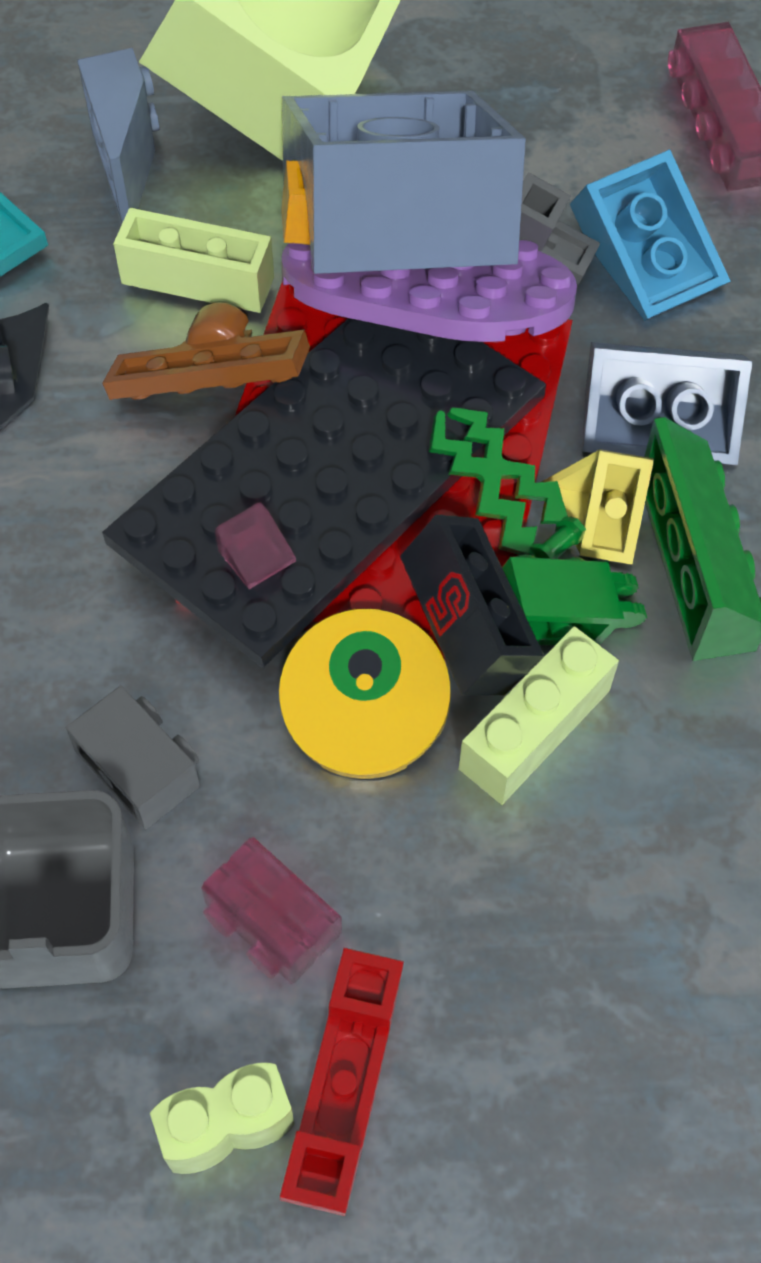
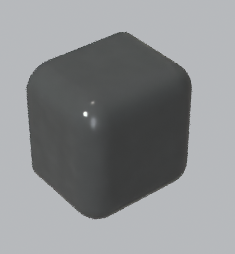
(64, 889)

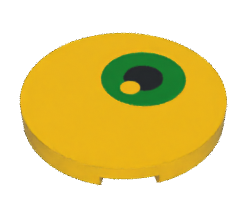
(365, 693)

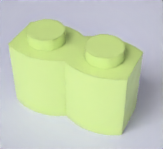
(206, 1124)

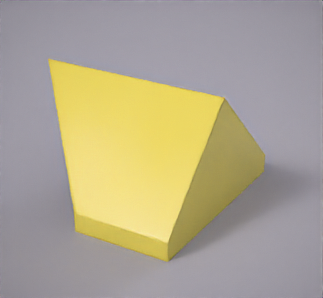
(609, 500)

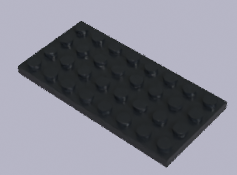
(335, 465)

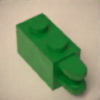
(571, 594)

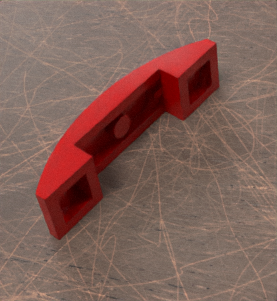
(343, 1083)

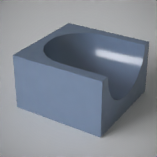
(406, 180)

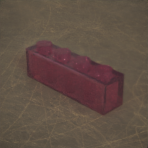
(722, 99)

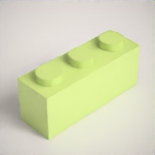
(194, 259)
(537, 715)

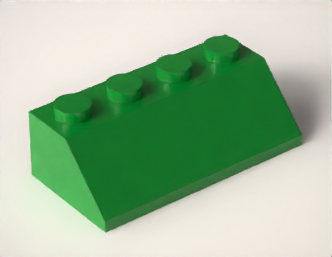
(701, 545)

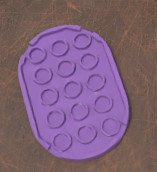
(443, 302)

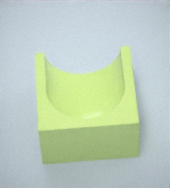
(252, 52)

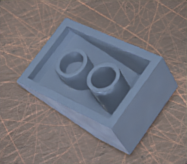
(121, 122)

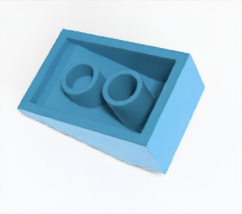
(650, 235)

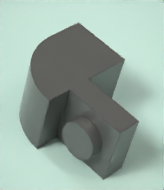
(540, 224)

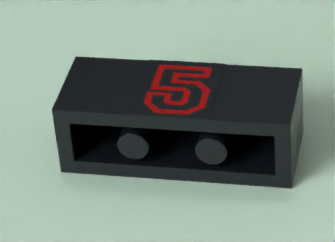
(471, 606)

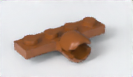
(213, 355)

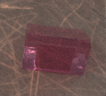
(253, 545)

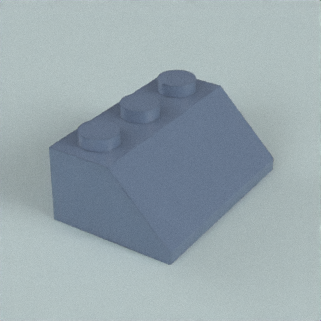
(641, 383)

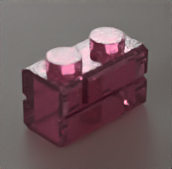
(270, 911)

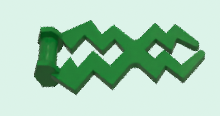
(490, 471)

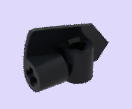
(20, 360)

